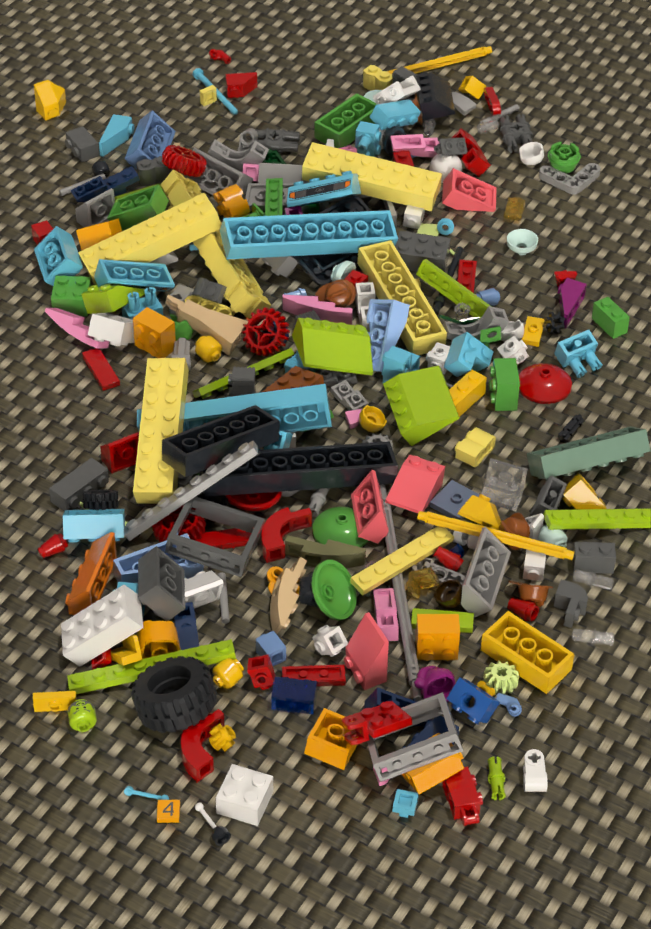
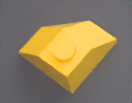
(49, 99)
(581, 494)
(481, 511)

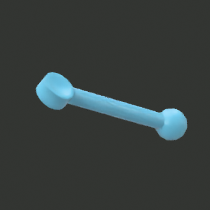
(129, 791)

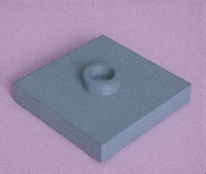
(452, 499)

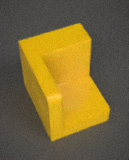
(472, 86)

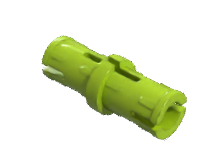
(496, 778)

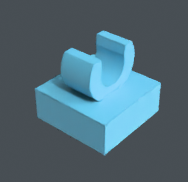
(405, 803)

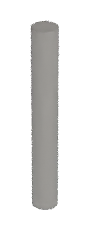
(505, 112)
(64, 191)
(224, 600)

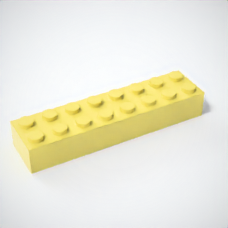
(376, 176)
(156, 235)
(395, 282)
(160, 418)

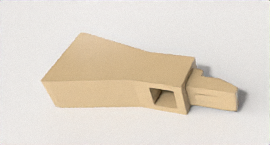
(207, 322)

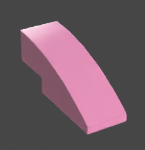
(386, 612)

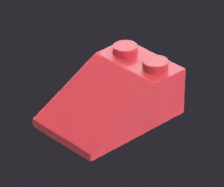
(468, 193)
(416, 484)
(368, 654)

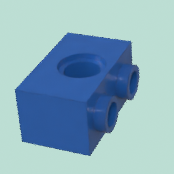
(484, 703)

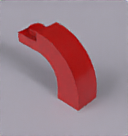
(278, 526)
(194, 757)

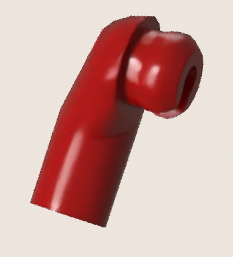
(219, 55)

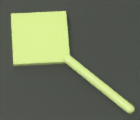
(430, 229)

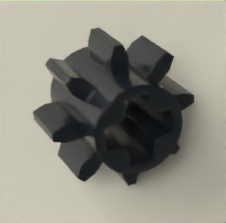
(549, 322)

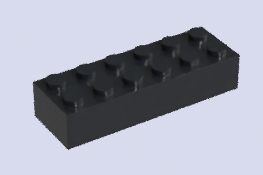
(211, 442)

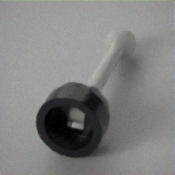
(220, 834)

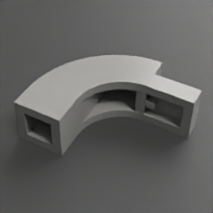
(236, 159)
(492, 318)

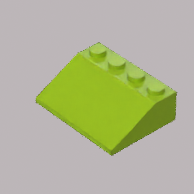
(333, 346)
(420, 403)

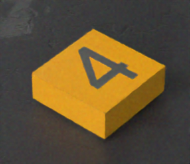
(168, 811)

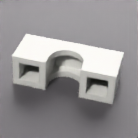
(364, 293)

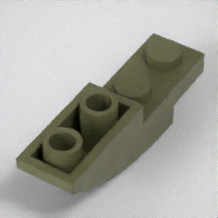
(316, 552)

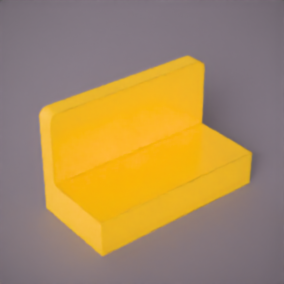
(129, 652)

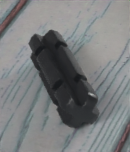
(570, 428)

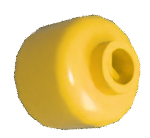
(208, 348)
(227, 673)

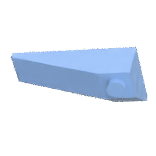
(386, 324)

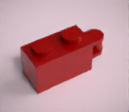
(463, 796)

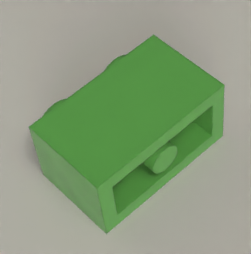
(610, 317)

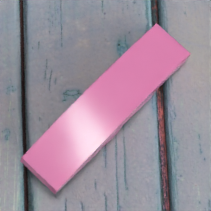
(415, 144)
(325, 310)
(74, 326)

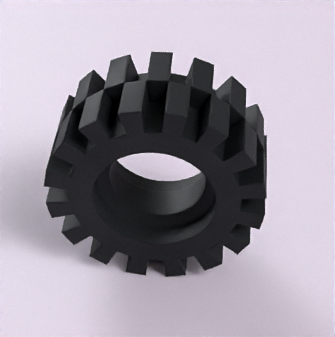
(100, 499)

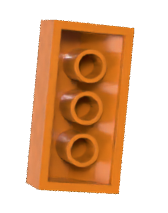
(92, 574)

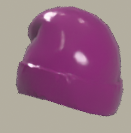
(434, 680)

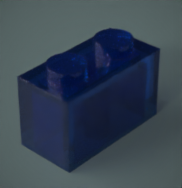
(294, 695)

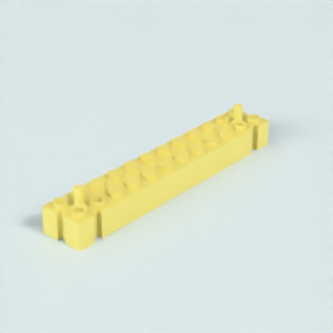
(242, 288)

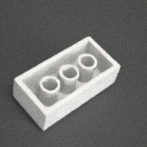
(101, 625)

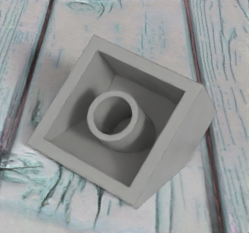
(96, 209)

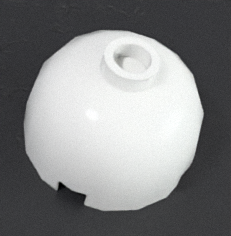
(444, 164)

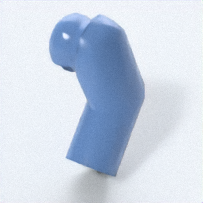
(511, 703)

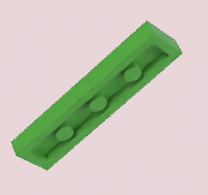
(274, 197)

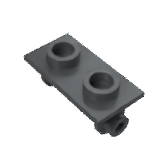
(451, 146)

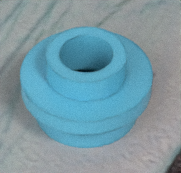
(445, 221)

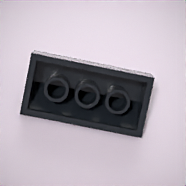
(434, 96)

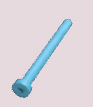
(199, 74)

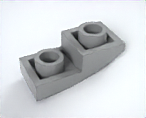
(462, 103)
(347, 396)

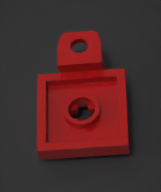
(375, 722)

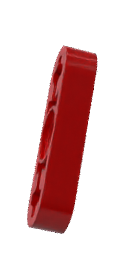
(492, 101)

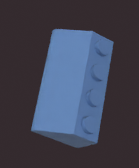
(149, 139)

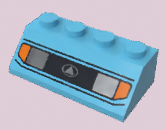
(323, 190)
(133, 275)

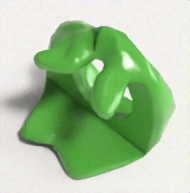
(182, 329)

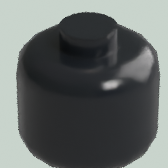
(101, 167)

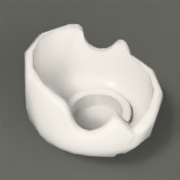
(531, 153)
(513, 329)

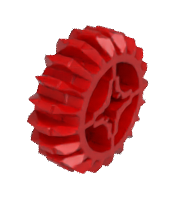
(184, 161)
(270, 316)
(193, 526)

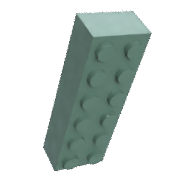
(588, 452)

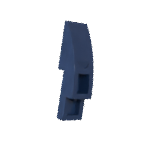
(98, 186)

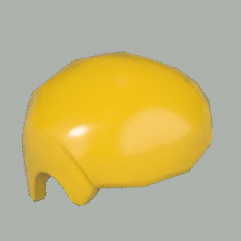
(372, 419)

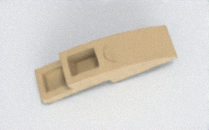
(284, 596)

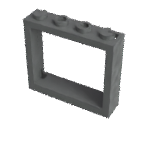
(210, 555)

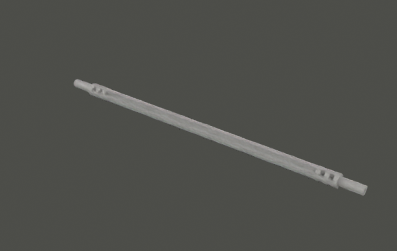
(402, 606)

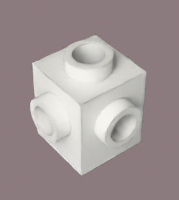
(514, 349)
(438, 356)
(329, 640)

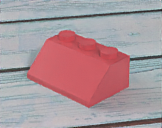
(369, 509)

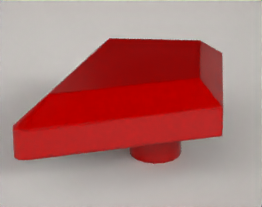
(561, 276)

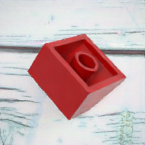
(120, 453)

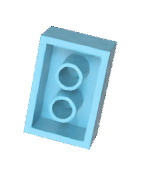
(58, 255)
(93, 524)

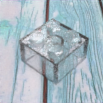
(504, 484)

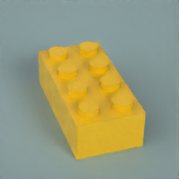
(532, 652)

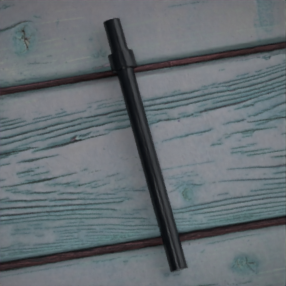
(440, 299)

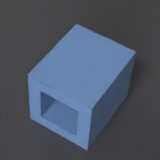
(271, 645)

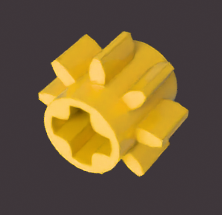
(222, 737)

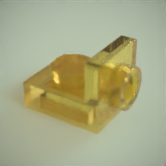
(514, 208)
(421, 580)

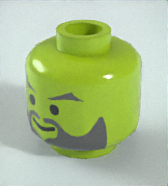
(82, 715)

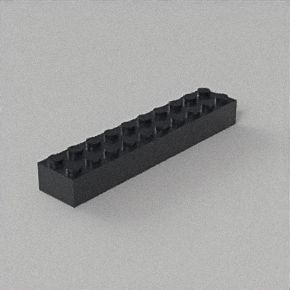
(308, 469)

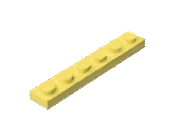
(401, 559)

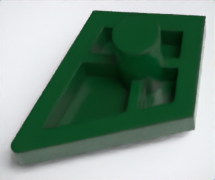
(273, 157)

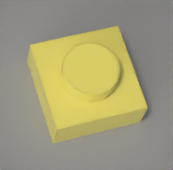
(208, 95)

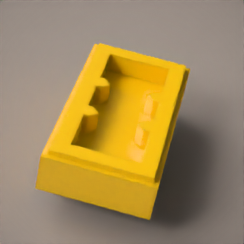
(533, 331)
(53, 701)

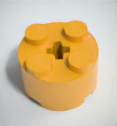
(231, 202)
(158, 638)

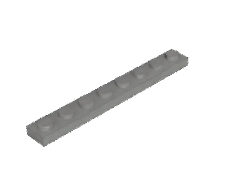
(195, 487)

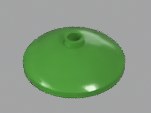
(337, 525)
(333, 590)

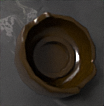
(448, 594)

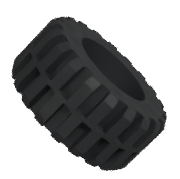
(174, 694)

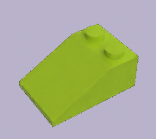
(107, 298)

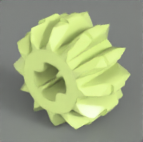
(501, 677)

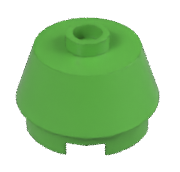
(564, 157)

